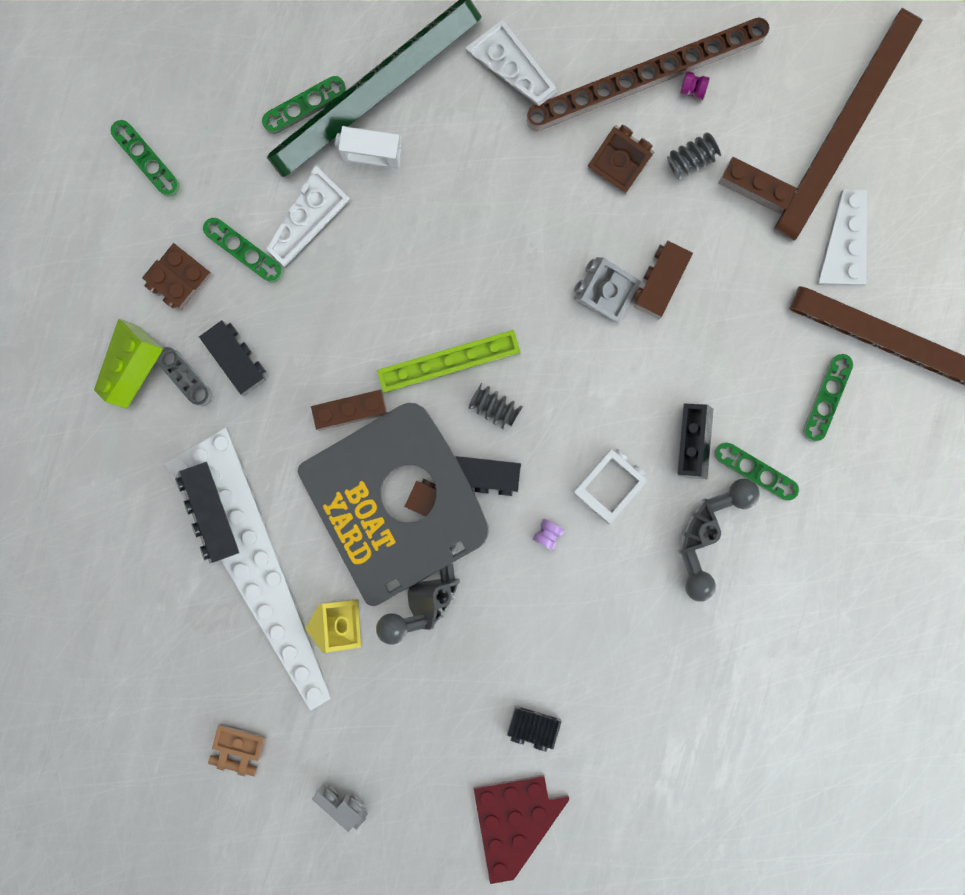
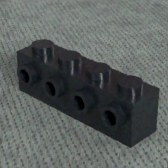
(208, 513)

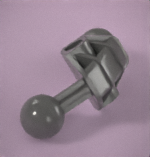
(742, 494)
(427, 603)

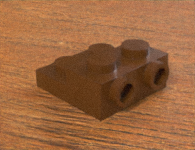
(621, 157)
(176, 277)

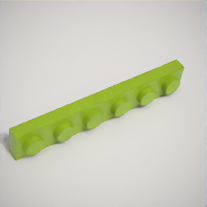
(448, 361)

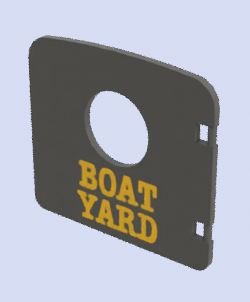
(347, 493)

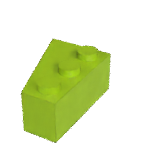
(126, 364)

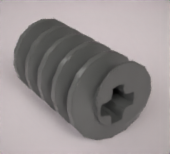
(693, 154)
(494, 407)

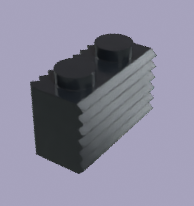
(533, 728)

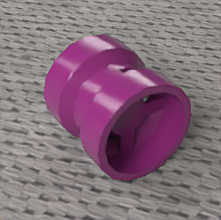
(694, 85)

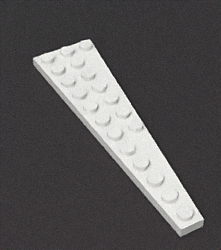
(257, 567)

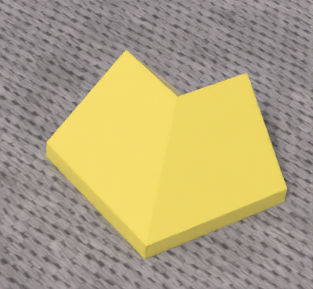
(335, 626)

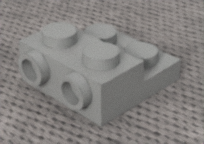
(606, 289)
(345, 811)

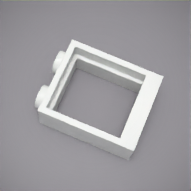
(369, 147)
(593, 503)

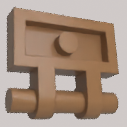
(237, 743)

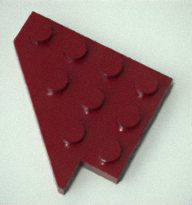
(513, 822)

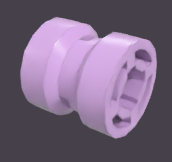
(548, 534)

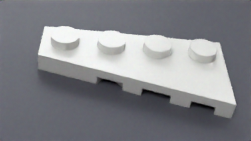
(511, 61)
(312, 210)
(847, 243)

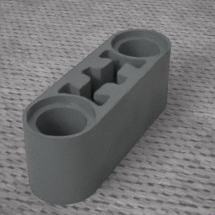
(193, 377)

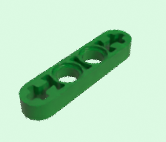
(302, 101)
(146, 157)
(241, 252)
(825, 396)
(757, 469)

